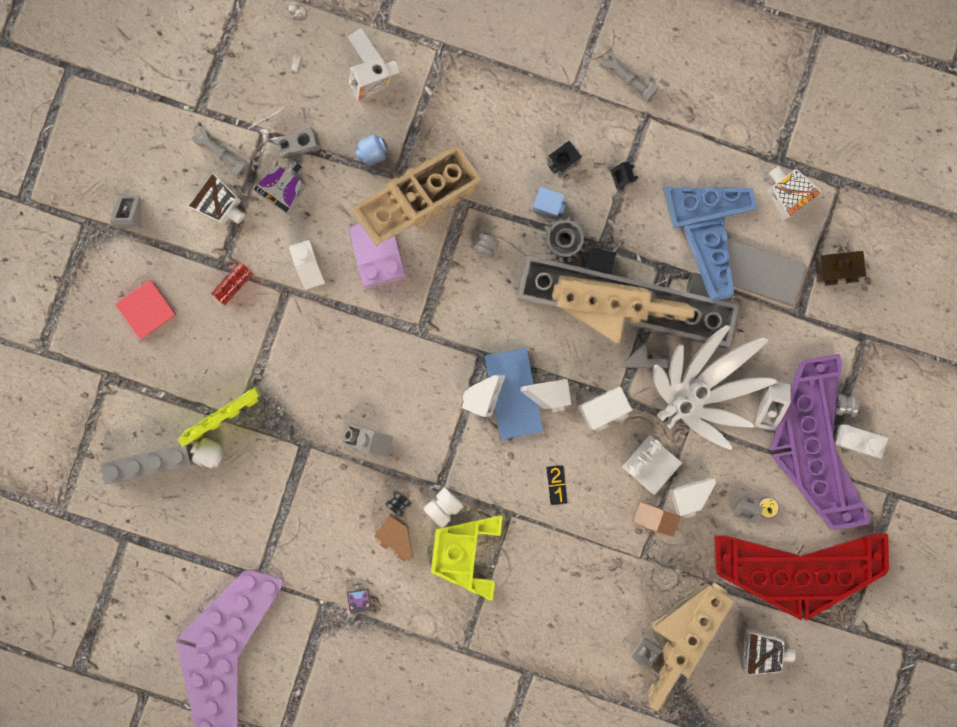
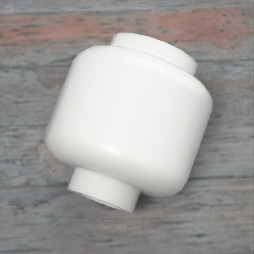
(206, 453)

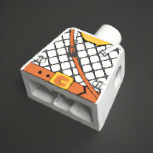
(371, 77)
(791, 191)

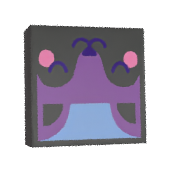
(359, 600)

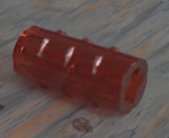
(232, 283)

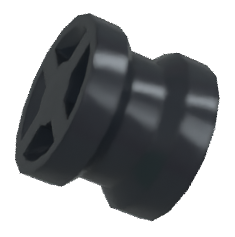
(398, 503)

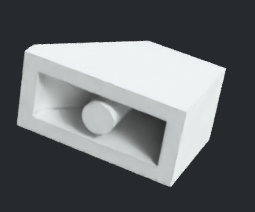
(307, 264)
(549, 394)
(483, 396)
(773, 406)
(692, 496)

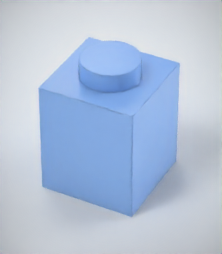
(549, 203)

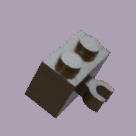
(839, 267)

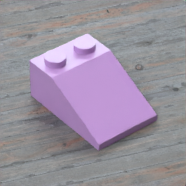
(376, 263)

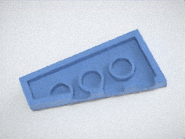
(697, 205)
(711, 255)

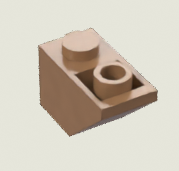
(395, 535)

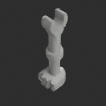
(630, 78)
(240, 167)

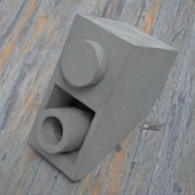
(367, 440)

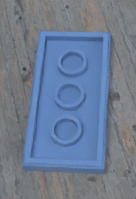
(514, 410)

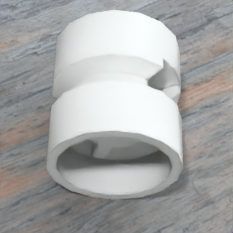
(445, 505)

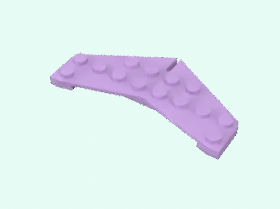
(220, 637)

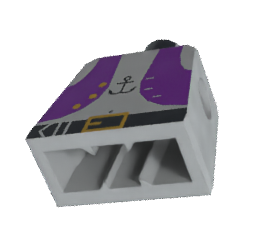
(282, 187)

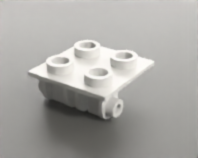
(651, 464)

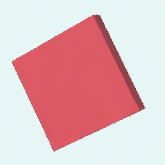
(145, 309)

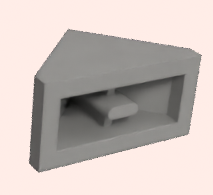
(127, 213)

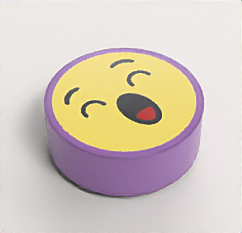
(770, 507)

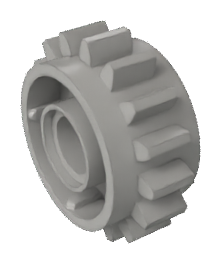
(568, 228)

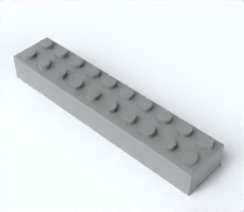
(708, 318)

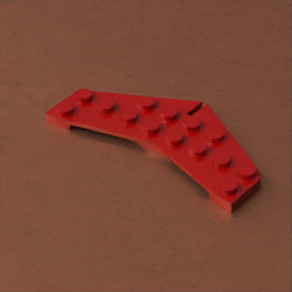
(815, 577)

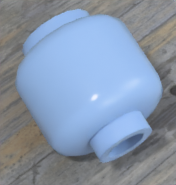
(372, 150)

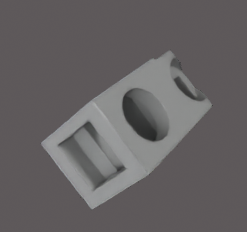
(298, 143)

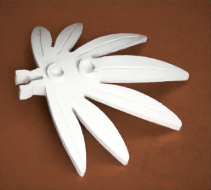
(687, 397)

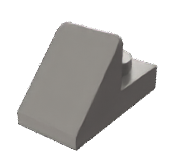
(639, 359)

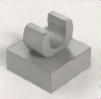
(747, 510)
(646, 652)

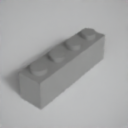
(147, 464)

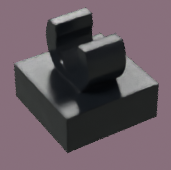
(623, 175)

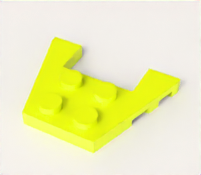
(456, 552)

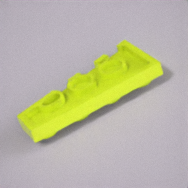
(214, 420)

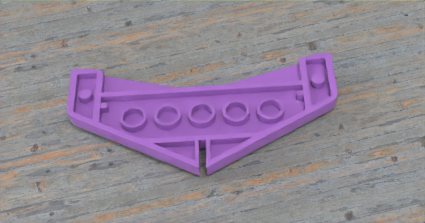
(812, 457)

